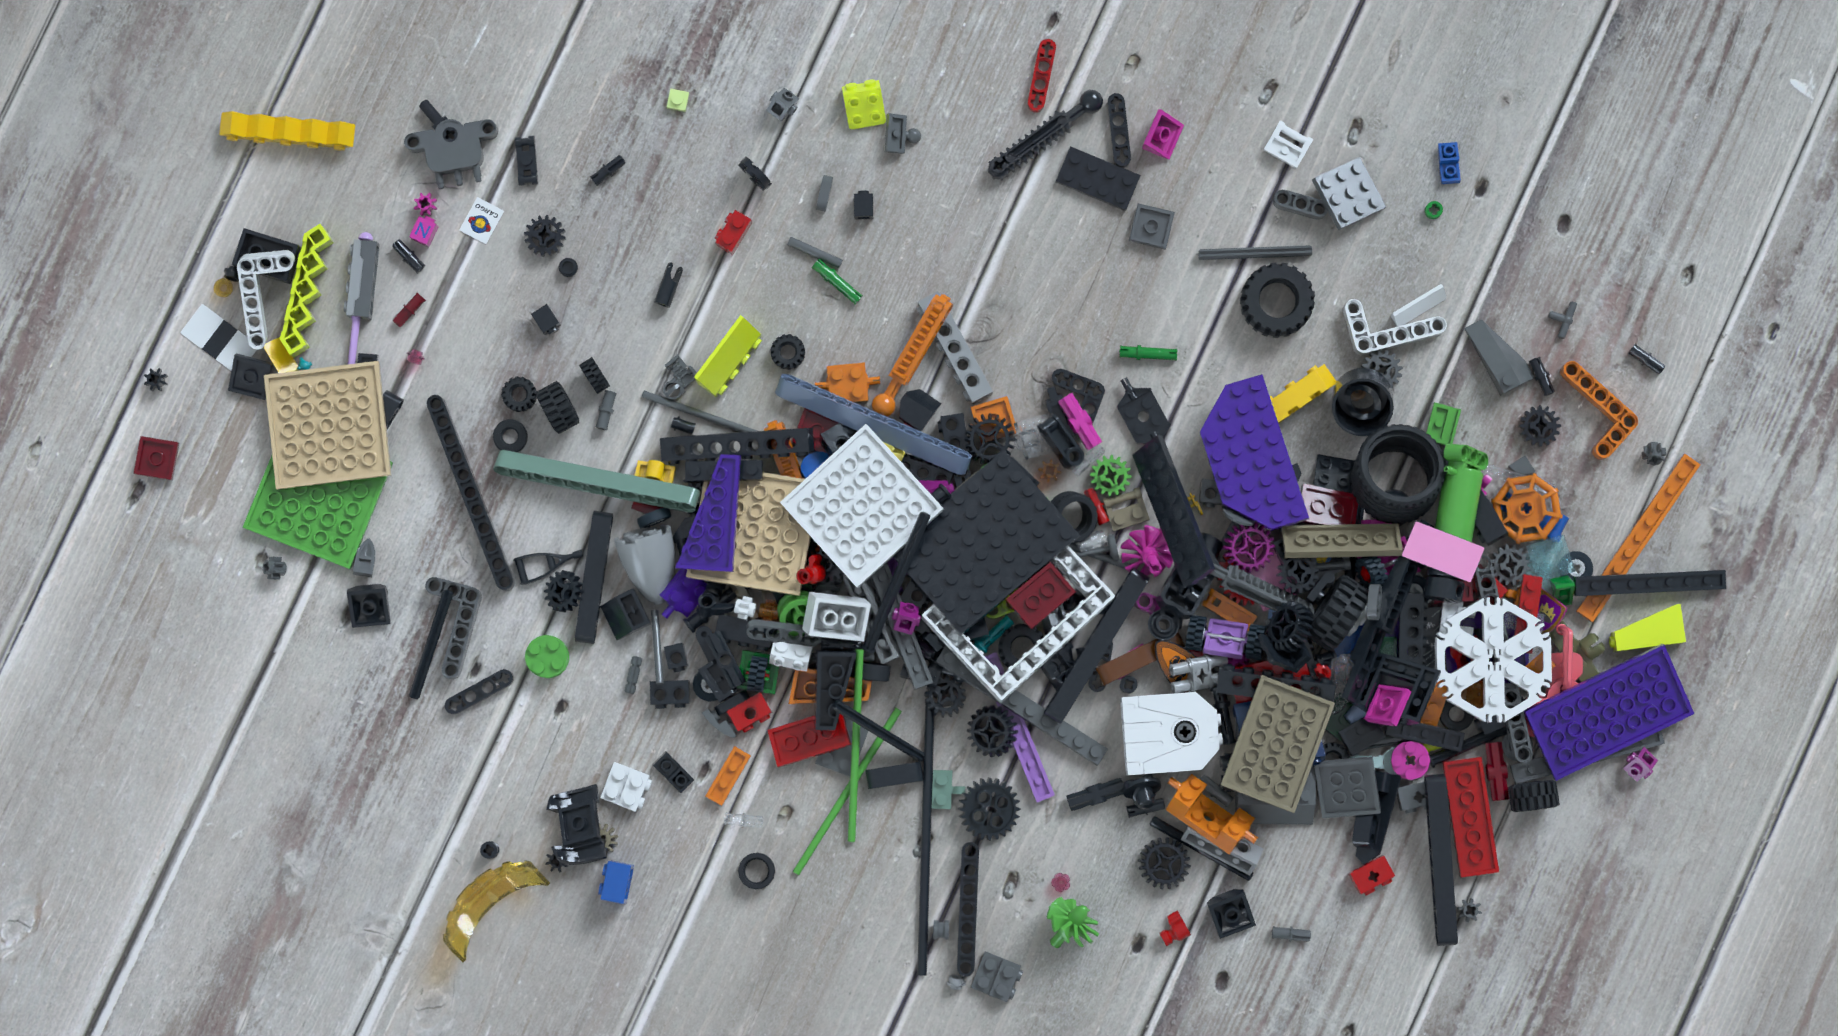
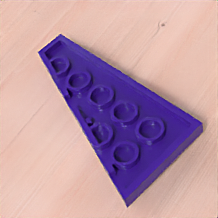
(714, 527)

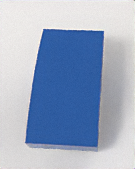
(1449, 163)

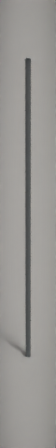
(740, 428)

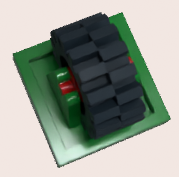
(758, 673)

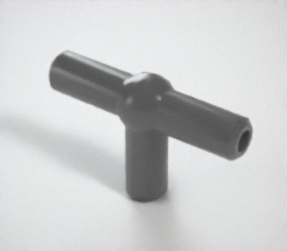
(1566, 319)

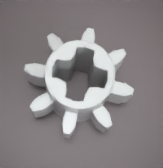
(745, 608)

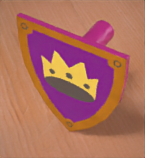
(1553, 611)

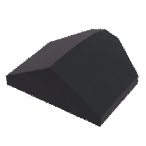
(917, 408)

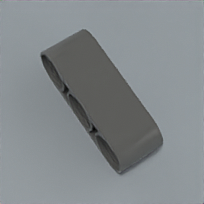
(1290, 205)

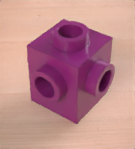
(906, 617)
(1640, 764)

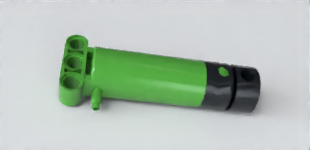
(1456, 513)

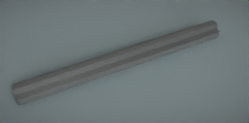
(1255, 252)

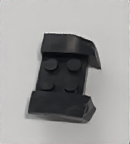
(578, 826)

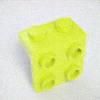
(864, 104)

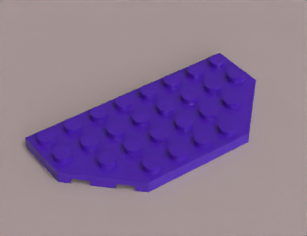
(1251, 456)

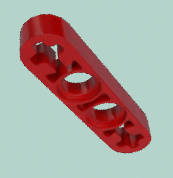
(1041, 75)

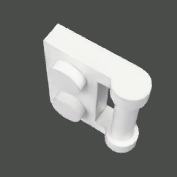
(1286, 150)

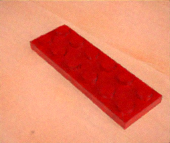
(1470, 817)

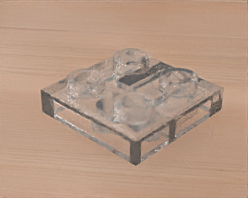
(1029, 438)

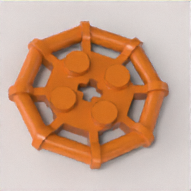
(1533, 499)

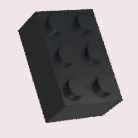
(256, 242)

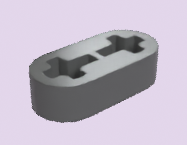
(824, 193)
(1374, 602)

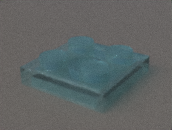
(1551, 557)

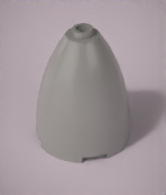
(648, 559)

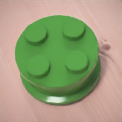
(792, 609)
(547, 656)

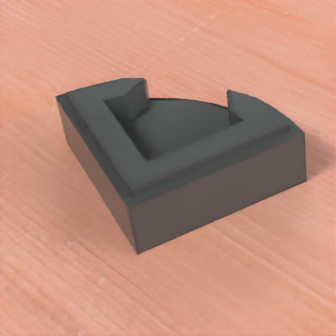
(1522, 466)

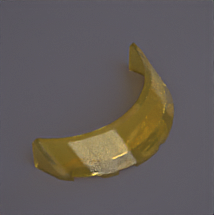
(482, 896)

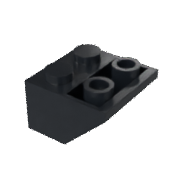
(625, 614)

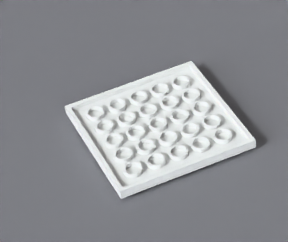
(860, 505)

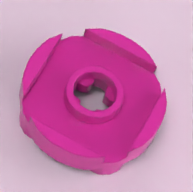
(1399, 760)

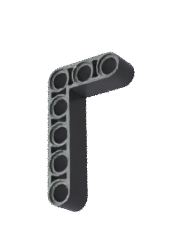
(455, 641)

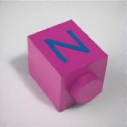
(424, 230)

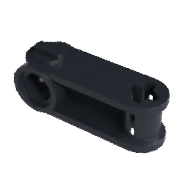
(1060, 441)

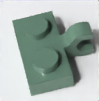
(943, 789)

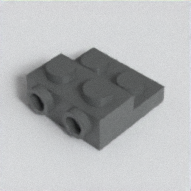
(997, 977)

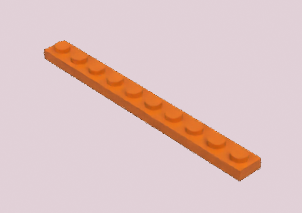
(1643, 531)

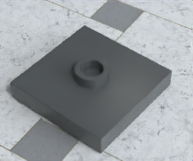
(1151, 226)

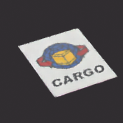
(481, 220)

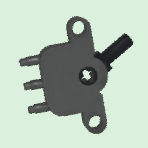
(449, 155)

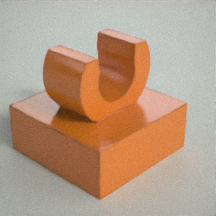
(1512, 594)

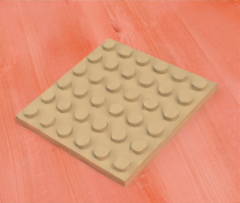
(327, 425)
(768, 539)

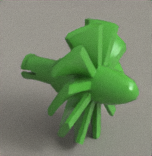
(1069, 922)

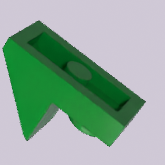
(1563, 589)

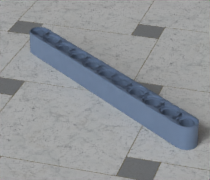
(885, 428)

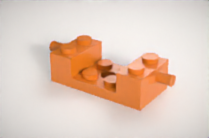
(1191, 807)

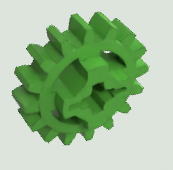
(1122, 471)

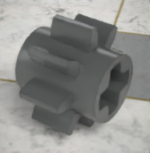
(1654, 453)
(274, 568)
(1464, 908)

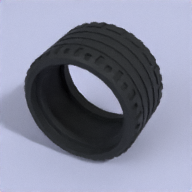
(1410, 442)

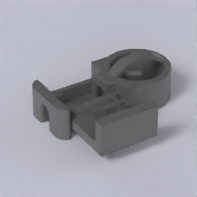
(683, 375)

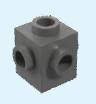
(783, 104)

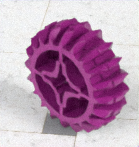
(1252, 554)

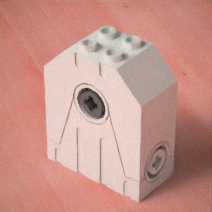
(1153, 735)

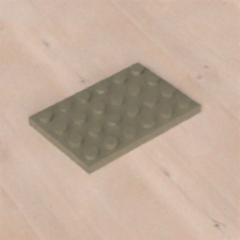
(1277, 744)

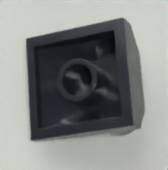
(368, 605)
(1230, 912)

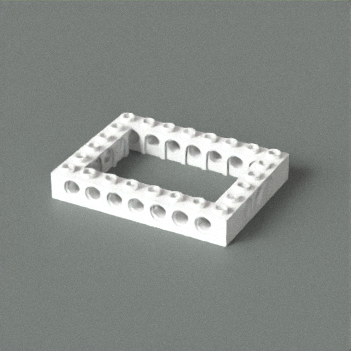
(1082, 577)

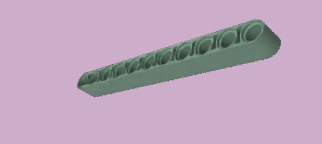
(596, 481)

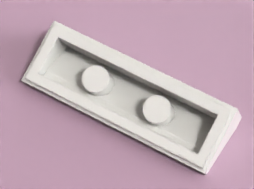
(1419, 306)

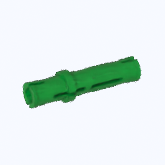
(840, 284)
(1147, 353)

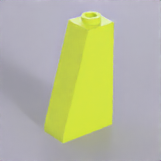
(1659, 628)

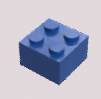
(616, 882)

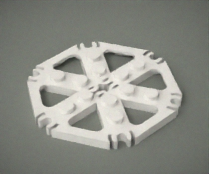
(1480, 653)

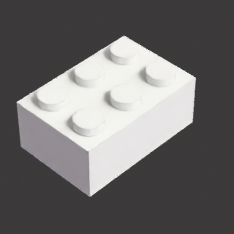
(836, 616)

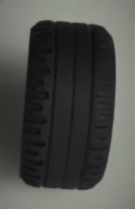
(1089, 511)

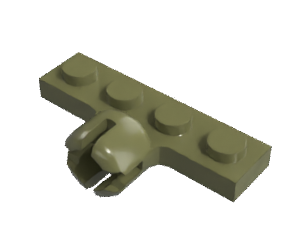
(1584, 649)

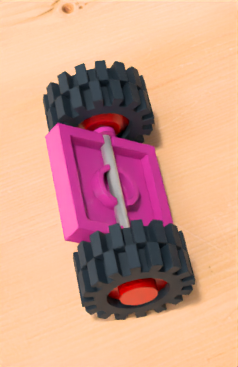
(1377, 568)

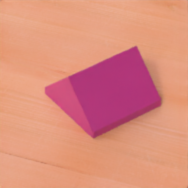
(1163, 135)

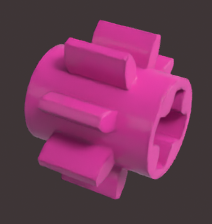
(423, 199)

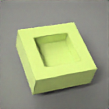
(678, 100)

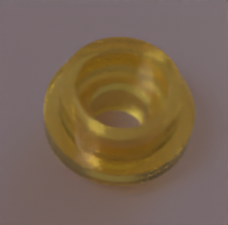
(217, 287)

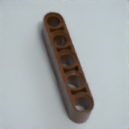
(1131, 661)

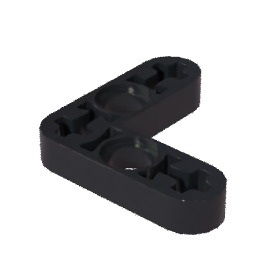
(1089, 398)

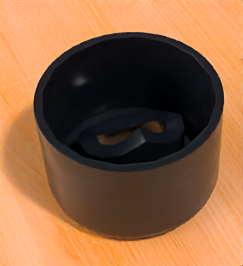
(1362, 420)

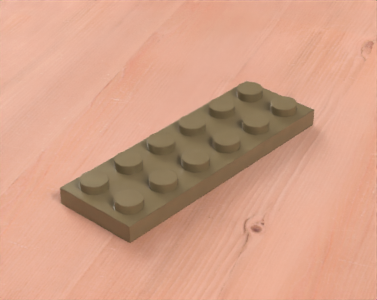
(1342, 540)

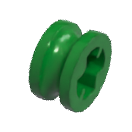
(1429, 206)

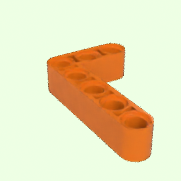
(1603, 407)

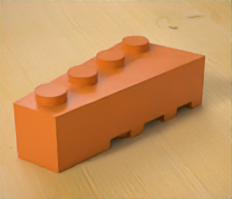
(804, 687)

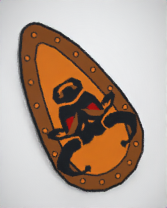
(1171, 653)

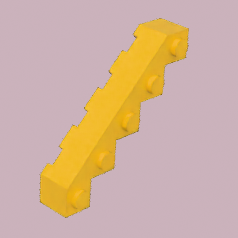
(287, 130)
(1302, 392)

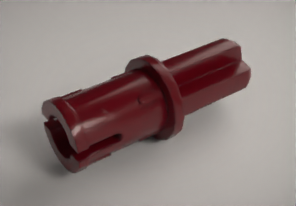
(408, 310)

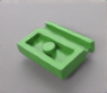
(1443, 423)

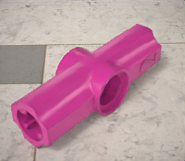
(1079, 421)

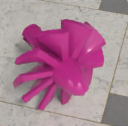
(1151, 551)

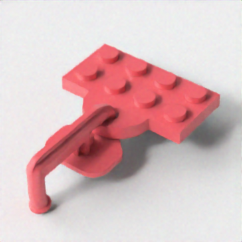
(1567, 669)

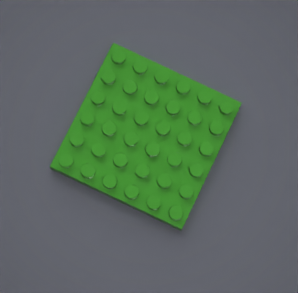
(316, 518)

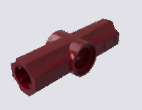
(1496, 771)

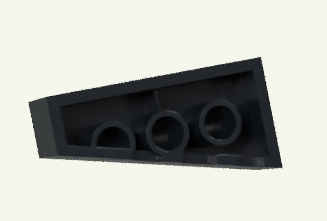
(831, 683)

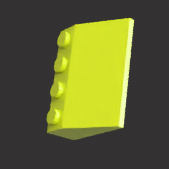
(728, 356)

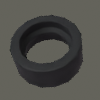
(875, 671)
(742, 874)

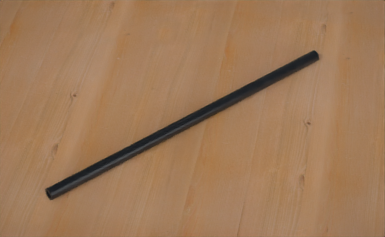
(925, 842)

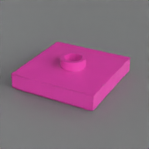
(1387, 705)

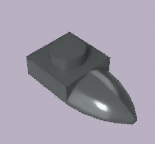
(365, 559)

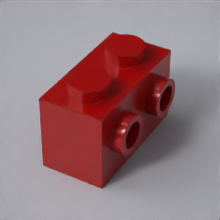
(733, 232)

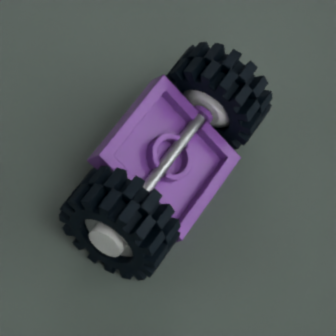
(1224, 638)

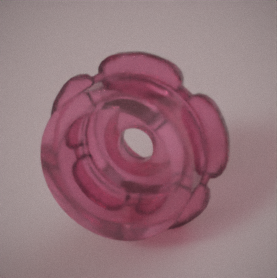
(415, 356)
(1061, 887)

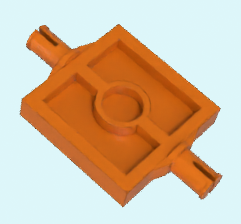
(848, 381)

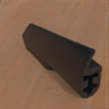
(1372, 828)

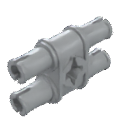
(1196, 667)

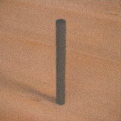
(657, 647)

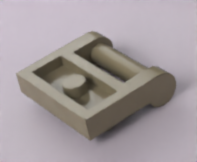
(1129, 515)

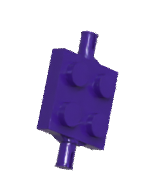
(682, 594)

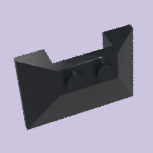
(1403, 674)

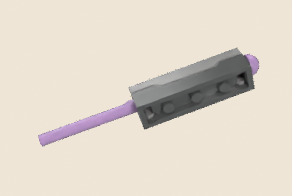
(361, 286)

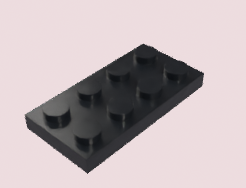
(1098, 178)

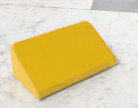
(280, 357)

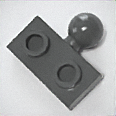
(896, 134)

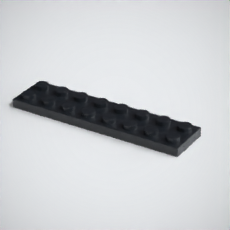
(1173, 512)

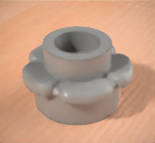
(956, 982)

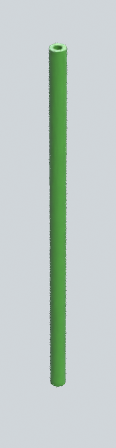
(855, 747)
(844, 795)

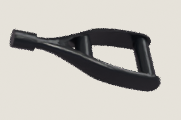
(551, 564)

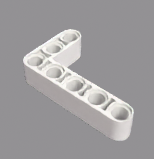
(255, 291)
(1389, 334)

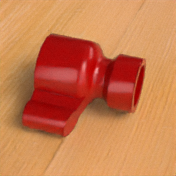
(813, 572)
(1177, 931)

